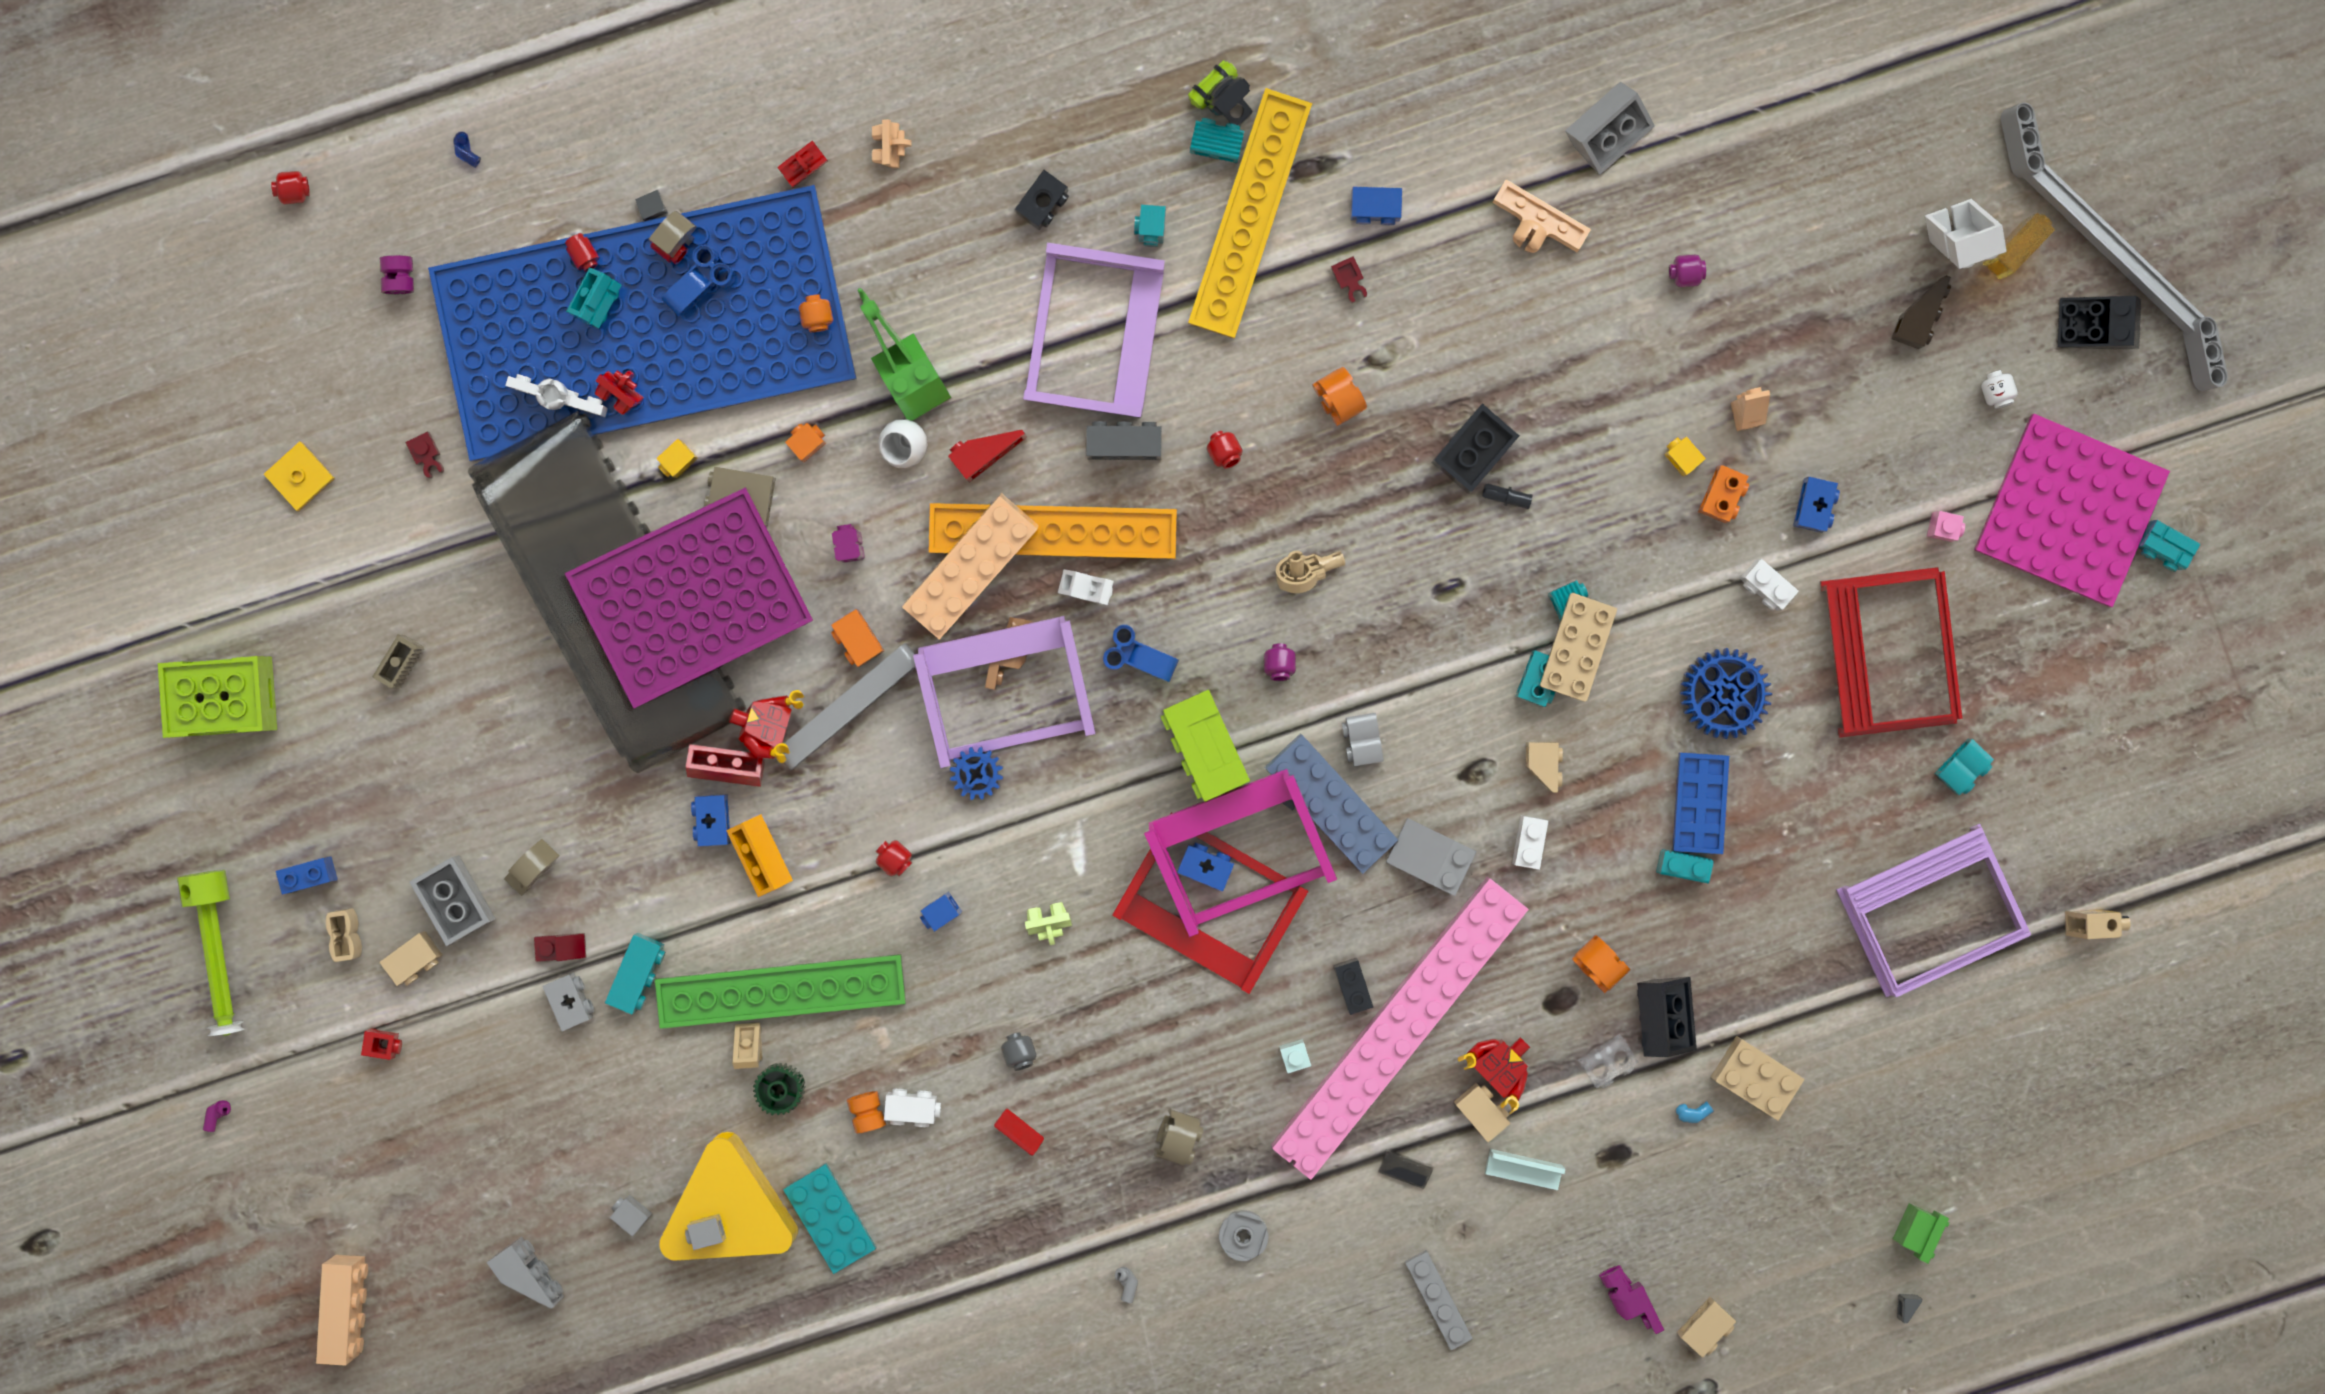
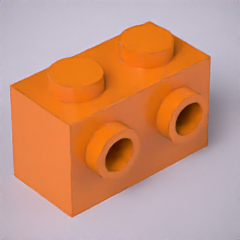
(1723, 494)
(857, 638)

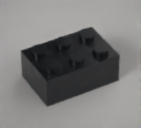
(1475, 448)

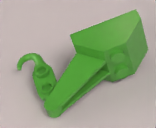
(905, 367)

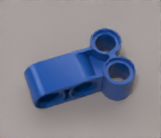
(697, 282)
(1142, 657)

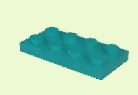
(829, 1218)

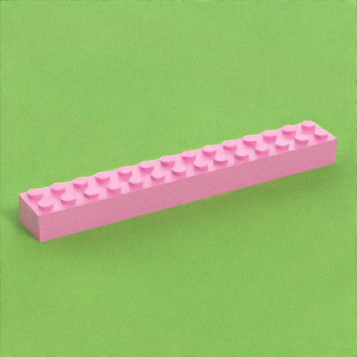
(1399, 1027)

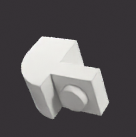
(1085, 587)

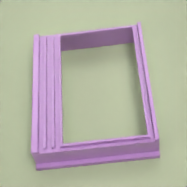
(1137, 334)
(992, 648)
(1912, 876)

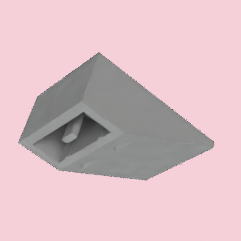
(522, 1271)

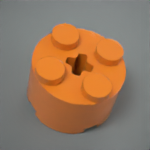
(1340, 396)
(1600, 964)

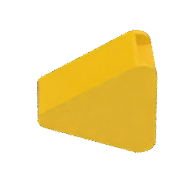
(735, 1187)

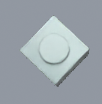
(1295, 1056)

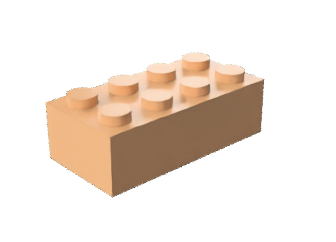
(341, 1309)

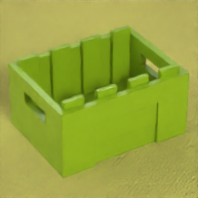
(249, 704)
(1205, 746)

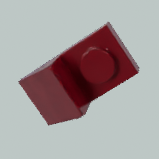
(560, 947)

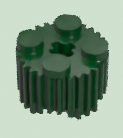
(766, 1094)

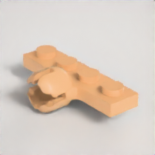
(1539, 220)

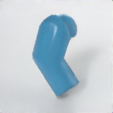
(1693, 1115)

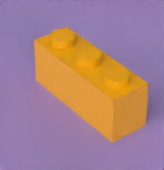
(759, 855)

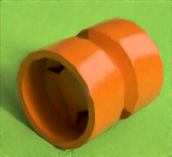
(866, 1112)

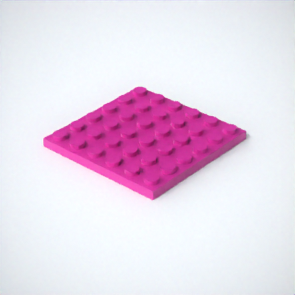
(2072, 510)

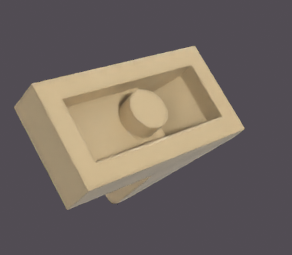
(747, 1046)

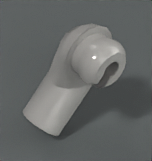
(1129, 1283)

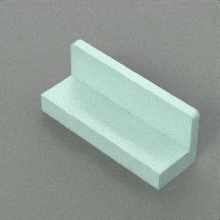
(1524, 1169)

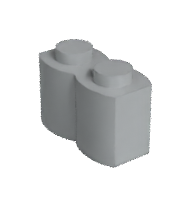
(1363, 739)

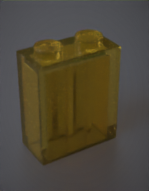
(2021, 245)

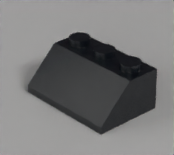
(1666, 1017)

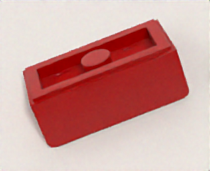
(1019, 1132)

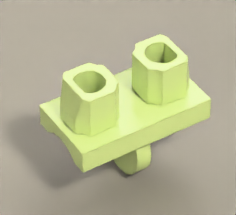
(1049, 926)

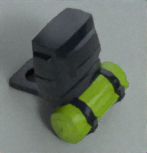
(1222, 92)

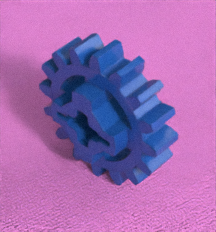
(966, 767)

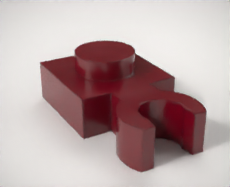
(1348, 275)
(423, 451)

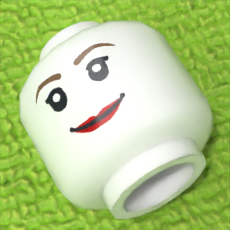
(1999, 389)

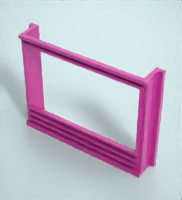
(1219, 812)

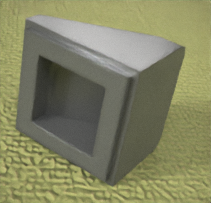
(651, 206)
(1907, 1306)

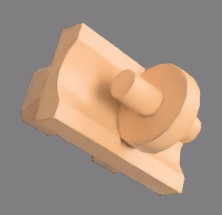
(892, 143)

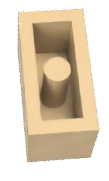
(411, 958)
(1482, 1112)
(1707, 1327)

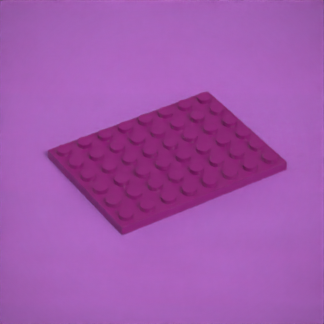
(688, 597)

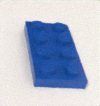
(1700, 803)

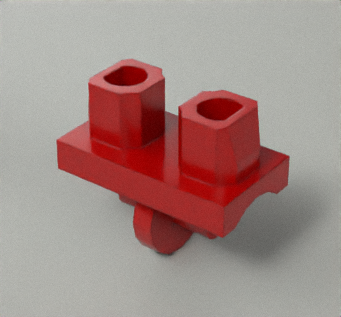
(802, 164)
(621, 387)

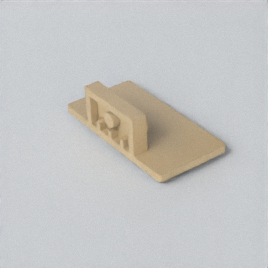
(1578, 647)

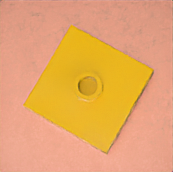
(299, 476)

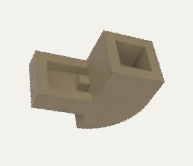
(673, 233)
(531, 866)

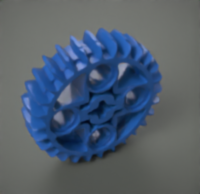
(1715, 689)

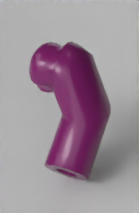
(215, 1112)

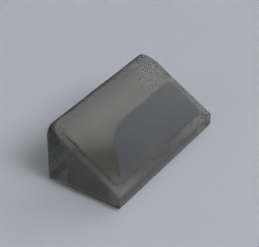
(1405, 1169)

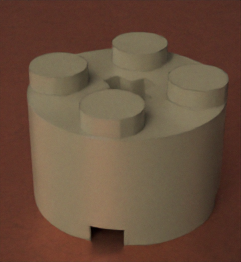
(1177, 1137)

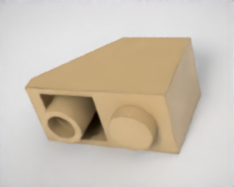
(1543, 761)

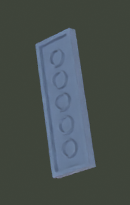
(1334, 804)

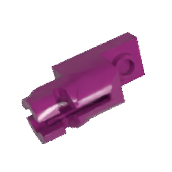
(1630, 1299)

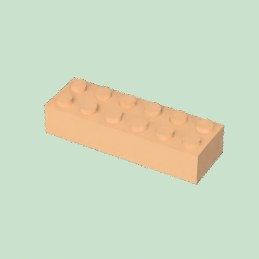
(970, 566)

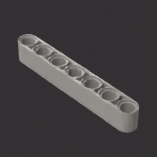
(849, 705)

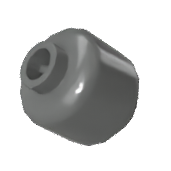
(1018, 1051)

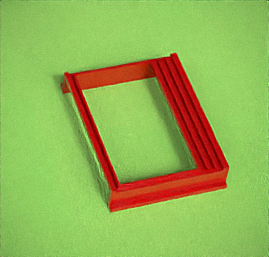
(1851, 660)
(1201, 946)

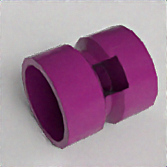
(396, 274)

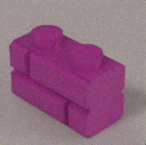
(848, 544)

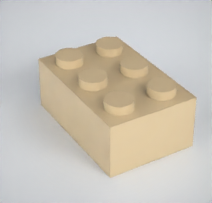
(1757, 1078)

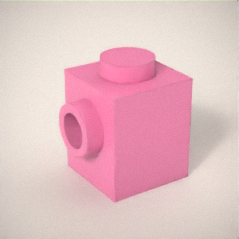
(1946, 526)

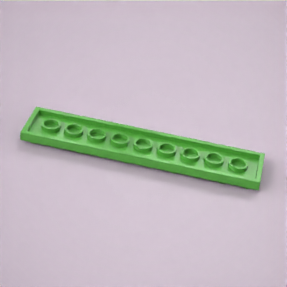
(780, 991)

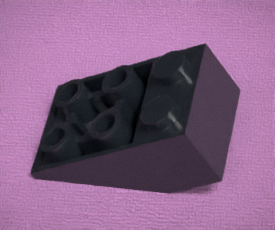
(2099, 322)

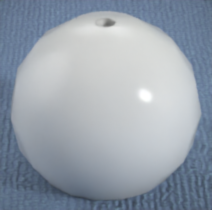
(902, 443)

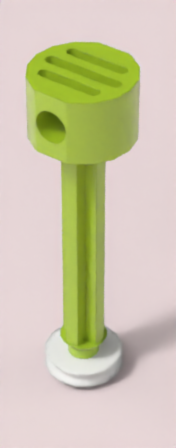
(203, 892)

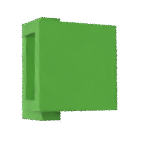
(1921, 1231)

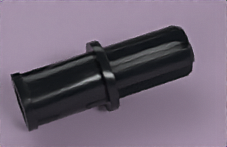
(1507, 496)

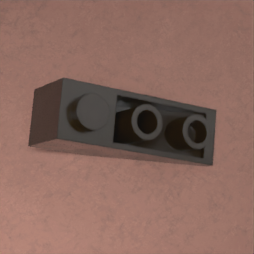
(1917, 321)

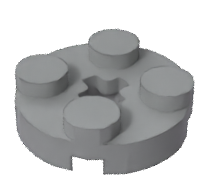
(1231, 1242)

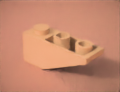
(1750, 409)

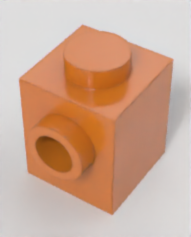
(806, 441)

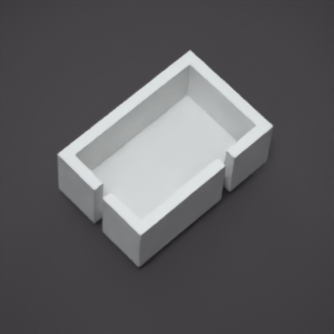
(1975, 234)

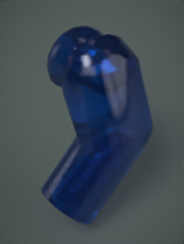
(463, 150)

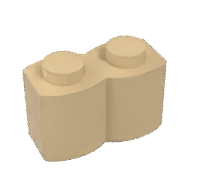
(344, 940)

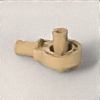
(1305, 570)

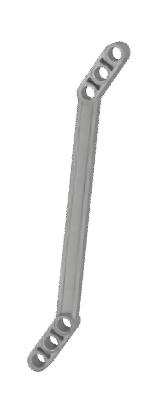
(2199, 332)

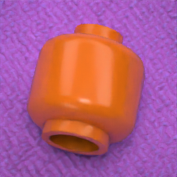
(815, 314)

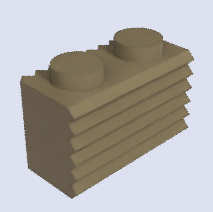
(398, 661)

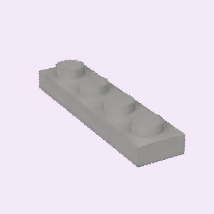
(1438, 1300)

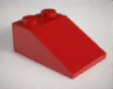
(981, 453)

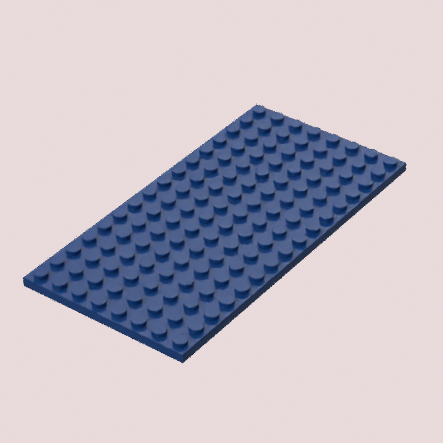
(730, 349)

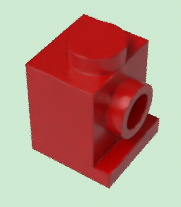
(373, 1048)

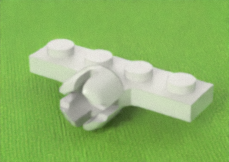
(555, 395)

